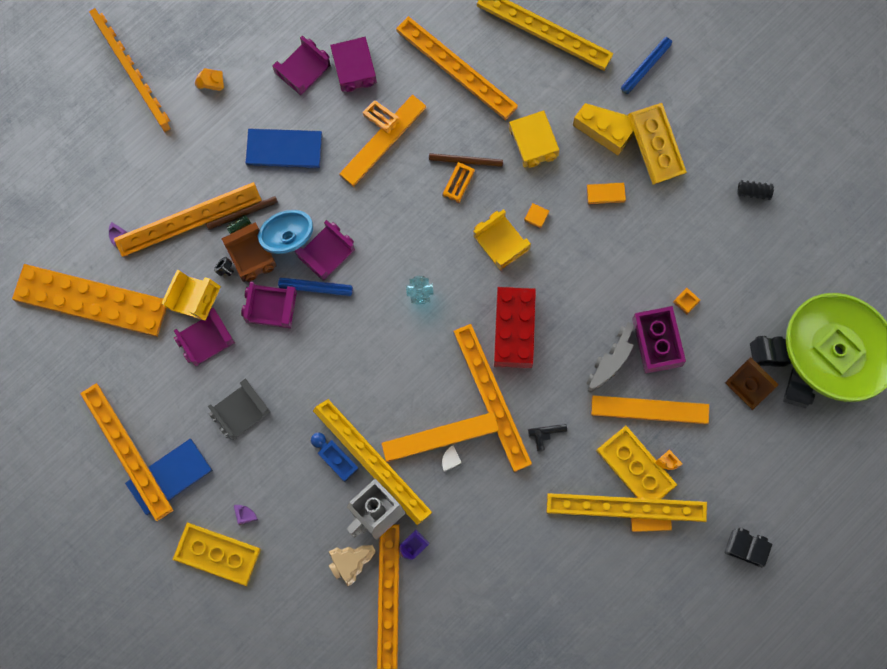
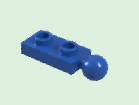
(334, 456)

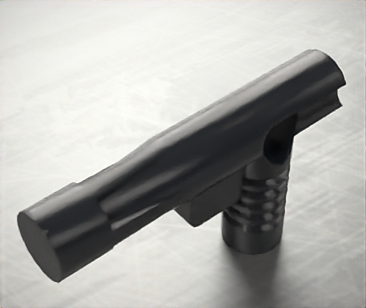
(545, 434)

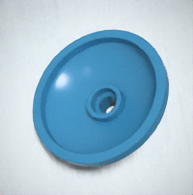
(285, 231)

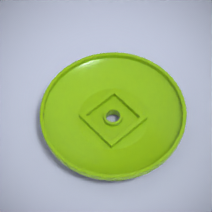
(846, 323)

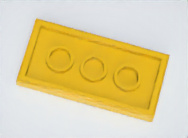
(657, 143)
(636, 466)
(216, 554)

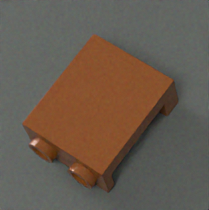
(248, 254)

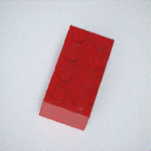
(515, 327)

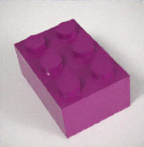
(658, 339)

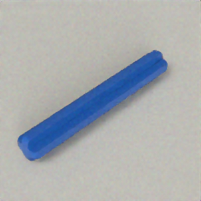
(646, 65)
(315, 286)

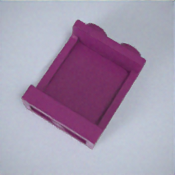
(353, 64)
(269, 305)

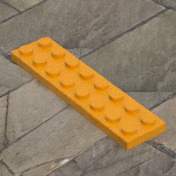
(90, 300)

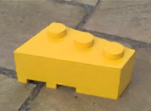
(605, 127)

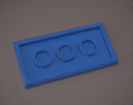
(283, 148)
(175, 472)

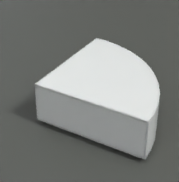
(450, 459)

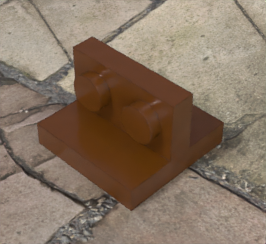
(751, 383)

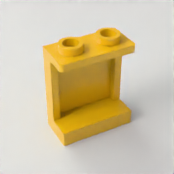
(534, 139)

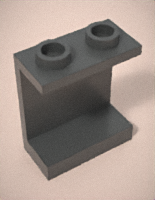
(239, 411)

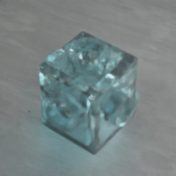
(419, 296)

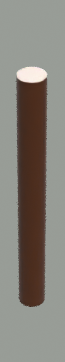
(466, 160)
(238, 214)

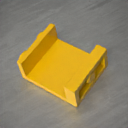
(500, 240)
(191, 295)

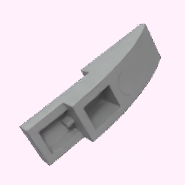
(610, 365)

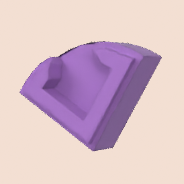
(115, 231)
(244, 514)

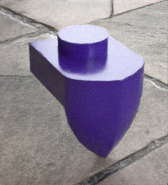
(413, 545)

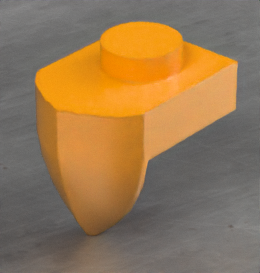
(209, 79)

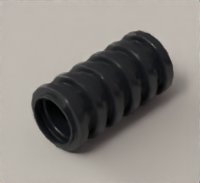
(756, 190)

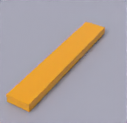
(382, 142)
(650, 409)
(440, 437)

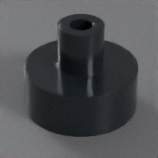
(223, 267)

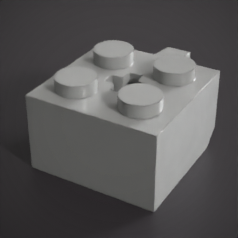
(368, 519)

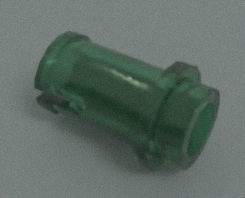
(238, 224)

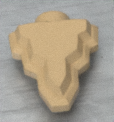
(349, 562)

